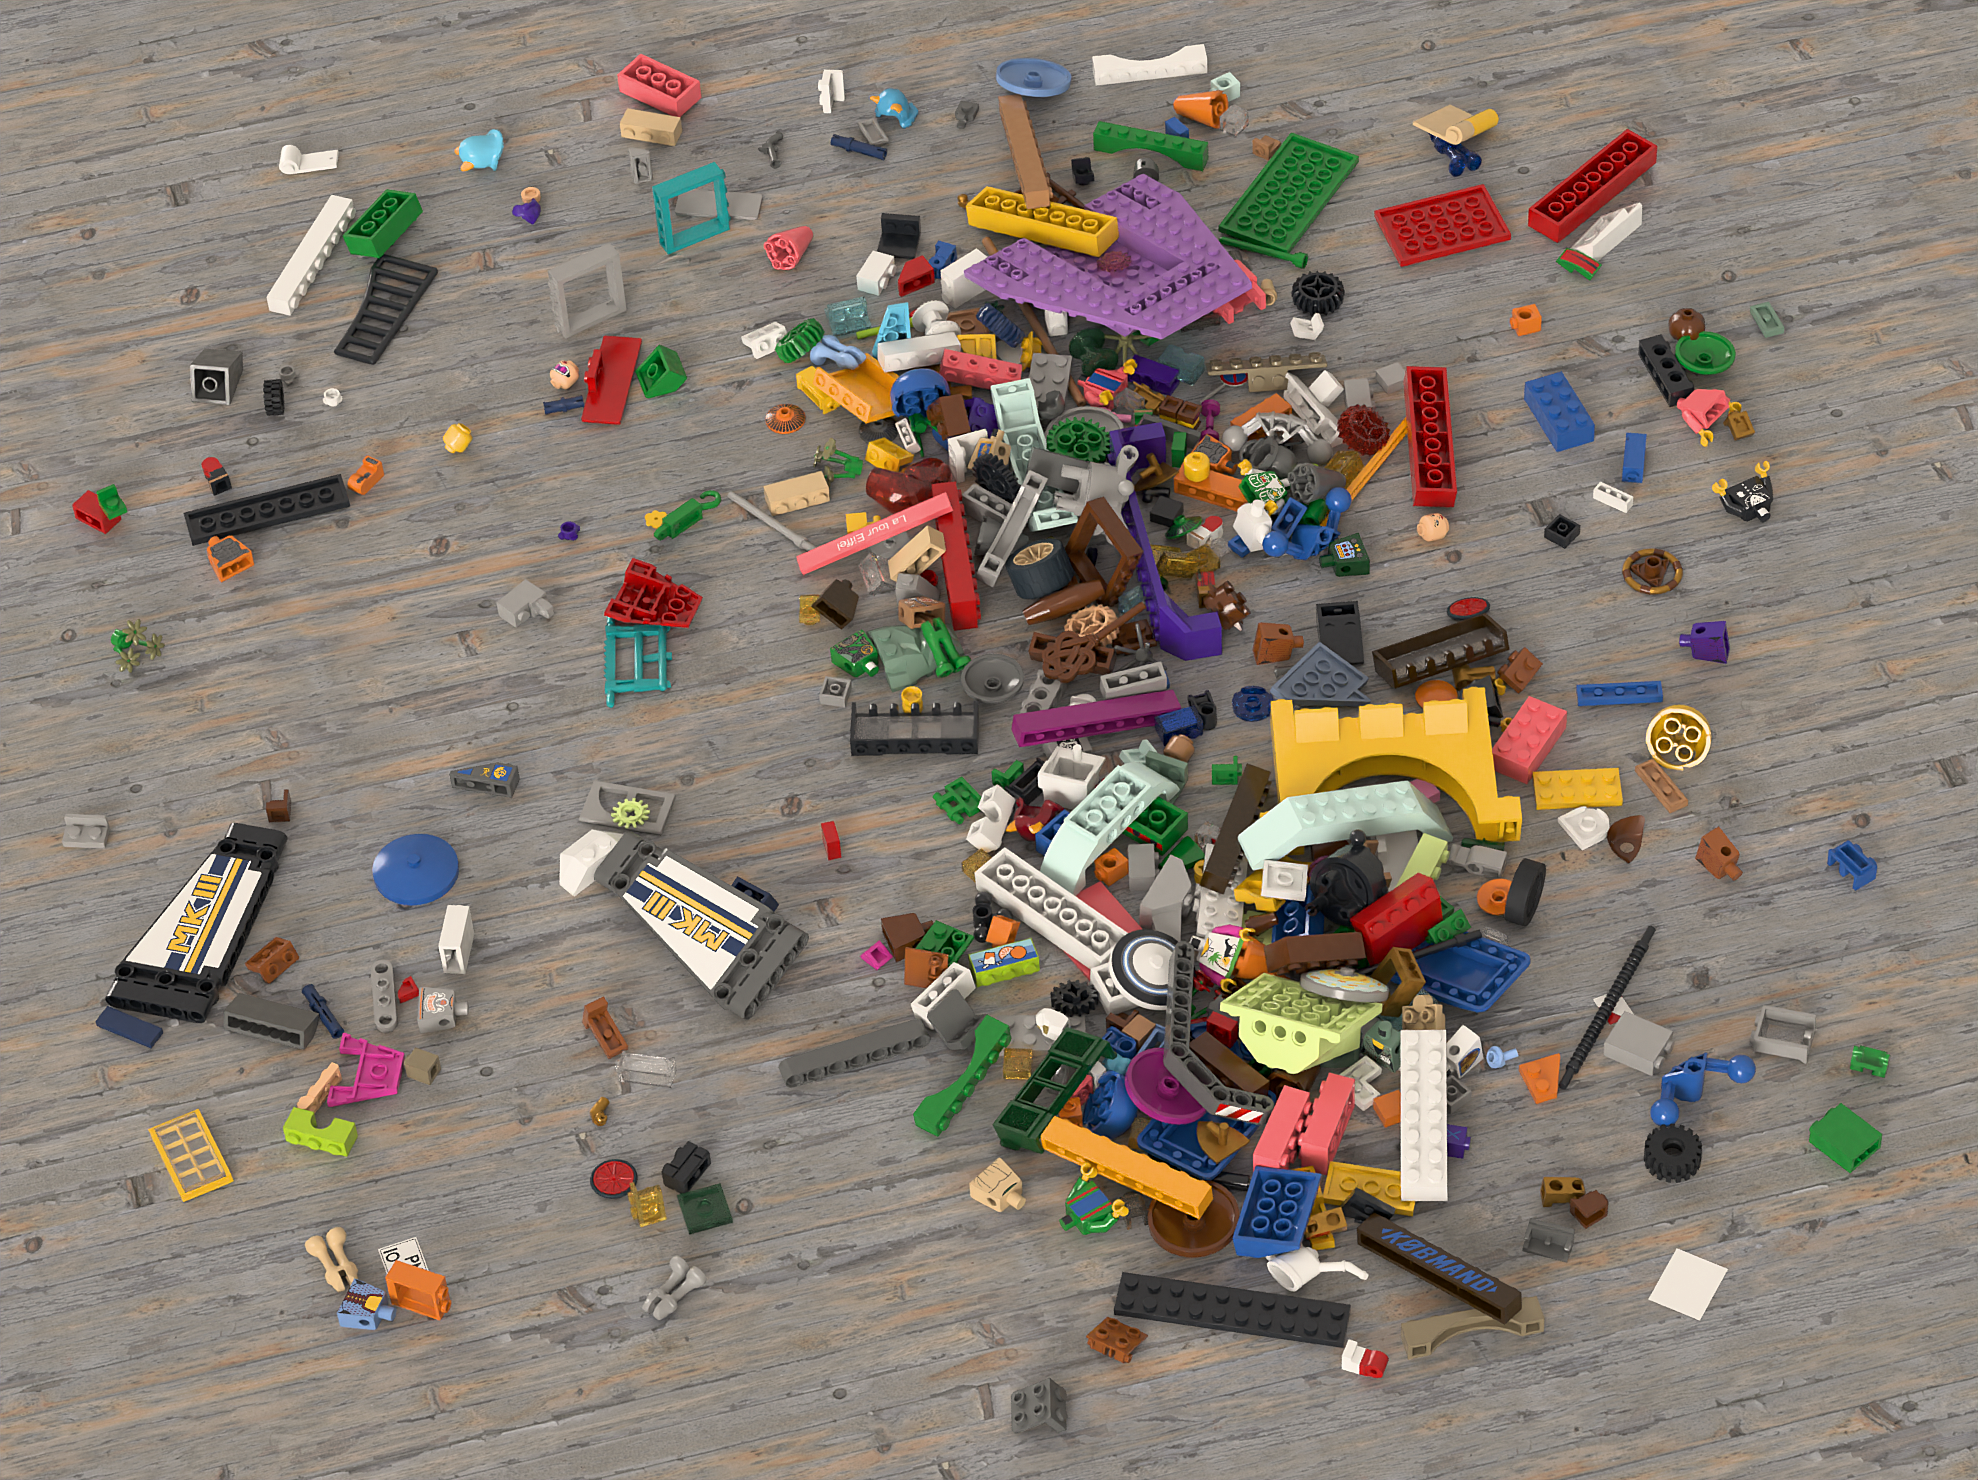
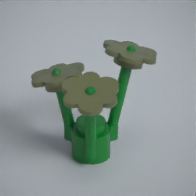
(852, 464)

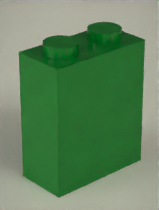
(1845, 1137)

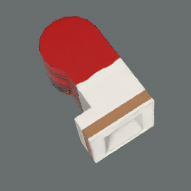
(1206, 532)

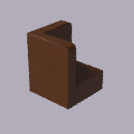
(279, 809)
(1119, 1021)

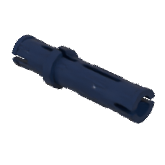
(859, 147)
(311, 995)

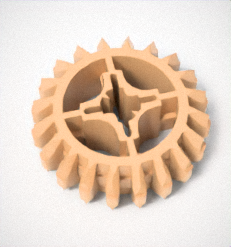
(1092, 621)

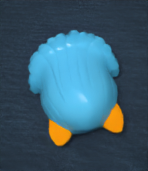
(481, 150)

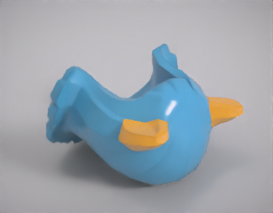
(894, 103)

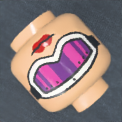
(564, 374)

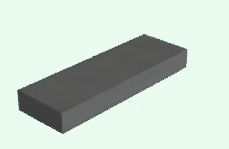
(1170, 427)

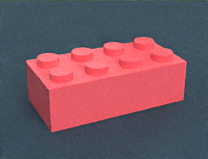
(659, 86)
(1528, 739)
(1327, 1122)
(1282, 1133)

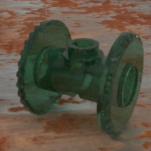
(1088, 347)

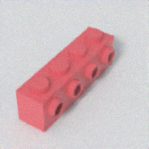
(977, 370)

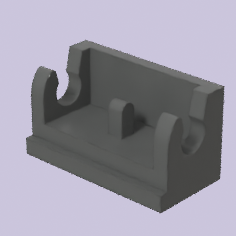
(1548, 1240)

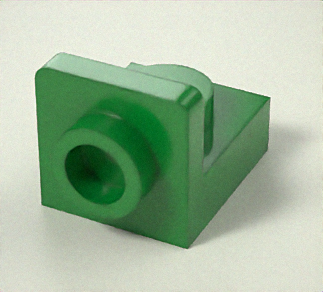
(111, 502)
(1226, 773)

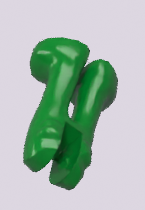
(942, 635)

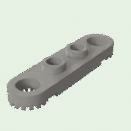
(384, 996)

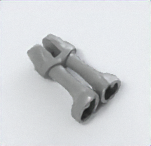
(660, 1301)

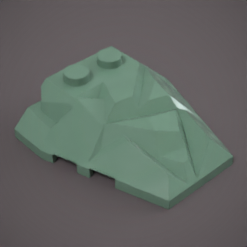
(906, 653)

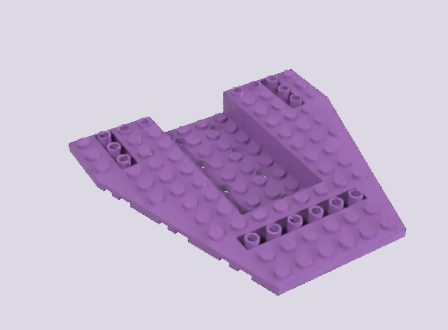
(1173, 275)

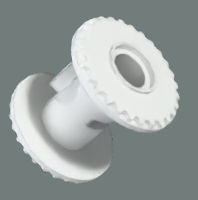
(932, 319)

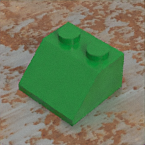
(661, 372)

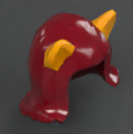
(1031, 819)

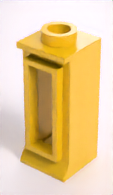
(822, 400)

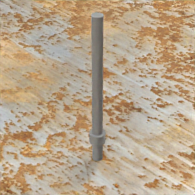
(799, 540)

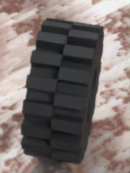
(1672, 1166)

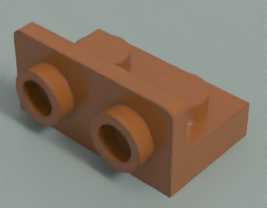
(273, 959)

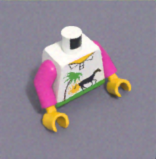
(1220, 952)

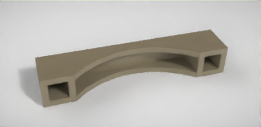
(1425, 1335)

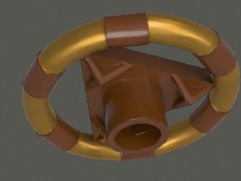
(1652, 571)

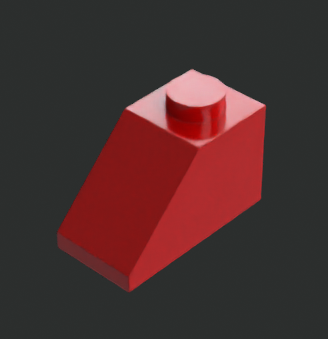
(915, 276)

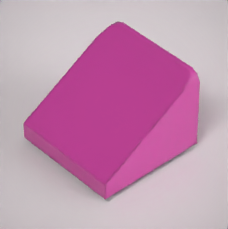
(877, 955)

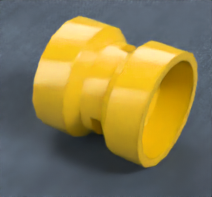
(909, 696)

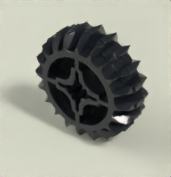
(1306, 291)

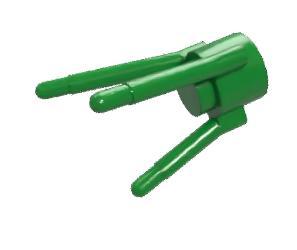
(919, 425)

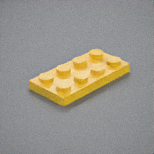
(1577, 788)
(1378, 1182)

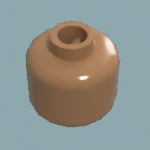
(1179, 748)

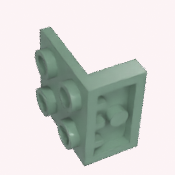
(1169, 768)

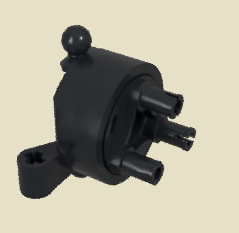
(1347, 881)

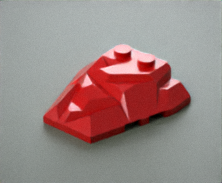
(652, 598)

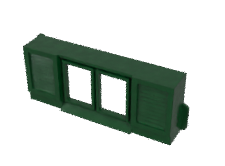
(1024, 1121)

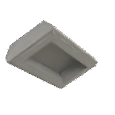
(873, 132)

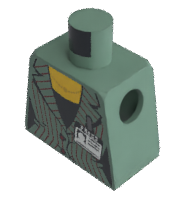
(1383, 1045)

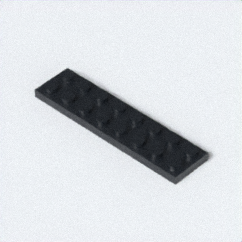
(267, 509)

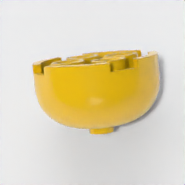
(1665, 729)

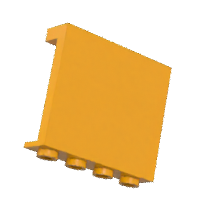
(860, 390)

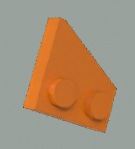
(1542, 1077)

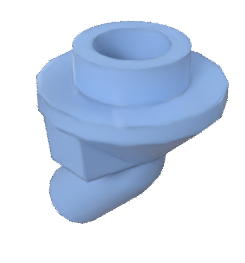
(1497, 1058)

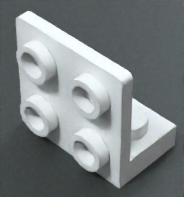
(961, 451)

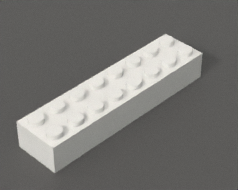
(1048, 908)
(1423, 1115)

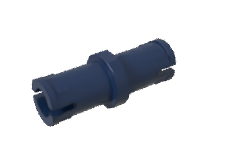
(563, 404)

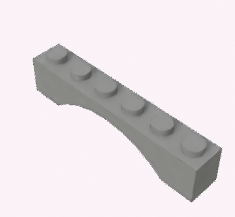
(1011, 528)

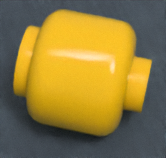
(457, 438)
(1196, 466)

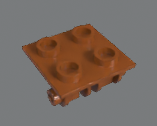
(923, 967)
(1116, 1339)

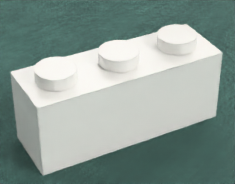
(952, 978)

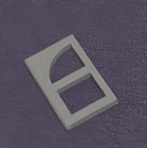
(595, 814)

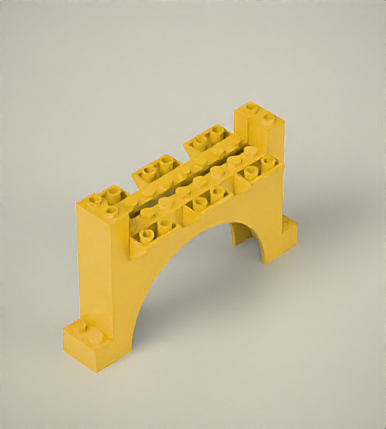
(1441, 746)

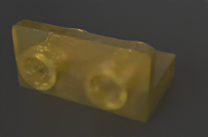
(1346, 463)
(647, 1205)

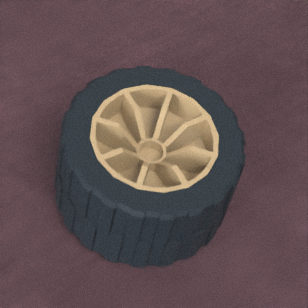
(1039, 568)

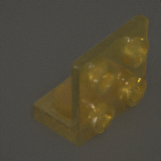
(1172, 562)

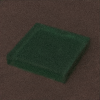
(704, 1208)

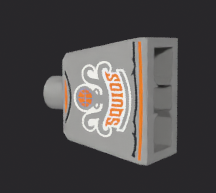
(438, 1009)

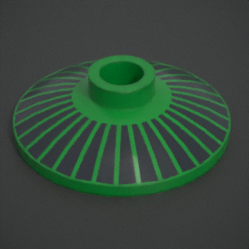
(1183, 526)

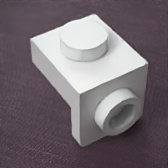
(1306, 328)

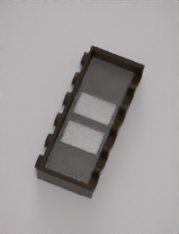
(1440, 650)

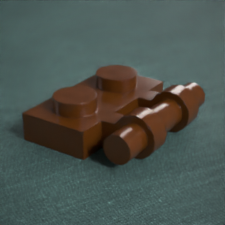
(1128, 636)

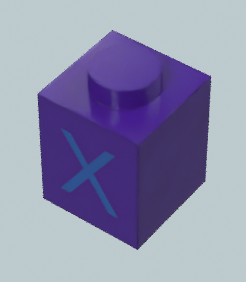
(1457, 1141)

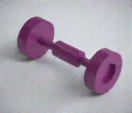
(1210, 409)

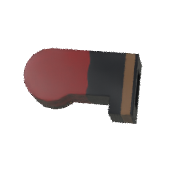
(216, 475)

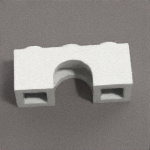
(989, 830)

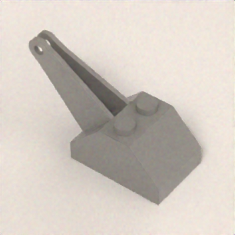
(1167, 900)

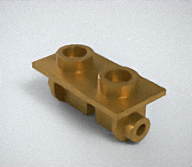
(1153, 400)

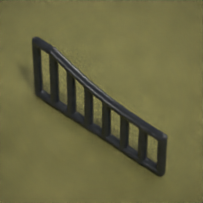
(368, 298)

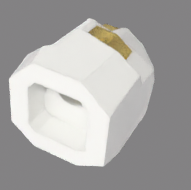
(1052, 1023)

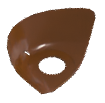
(1626, 830)

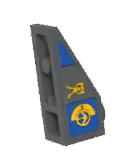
(491, 779)

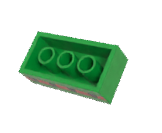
(1159, 825)

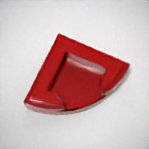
(408, 990)

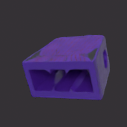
(1708, 641)

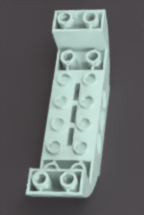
(1101, 820)

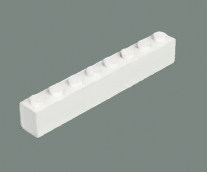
(310, 255)

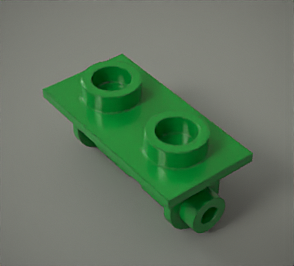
(1447, 928)

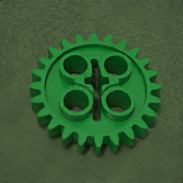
(1079, 440)

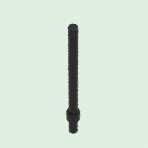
(1459, 940)

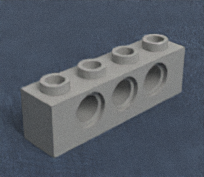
(1043, 694)

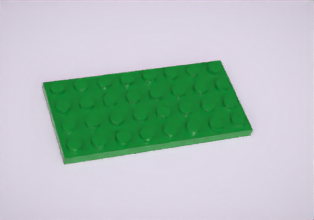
(1288, 193)

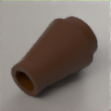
(1261, 923)

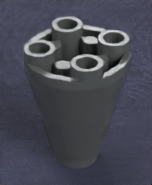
(1313, 482)

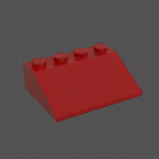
(1399, 918)

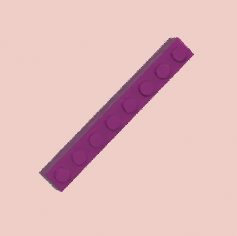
(1092, 718)

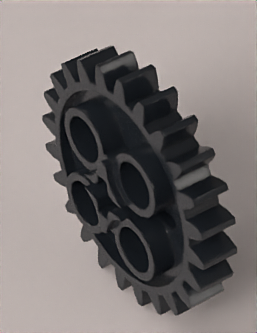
(996, 477)

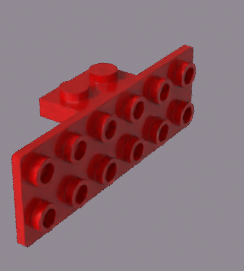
(610, 379)

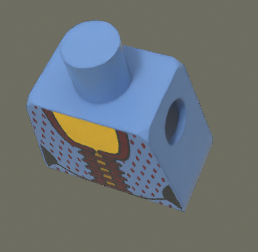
(364, 1307)

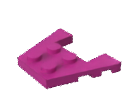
(376, 1075)

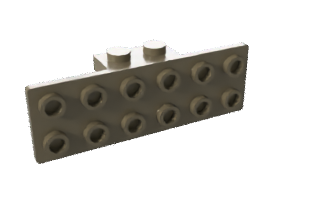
(1266, 373)

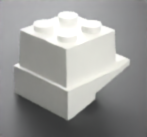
(1069, 776)

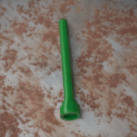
(1298, 259)

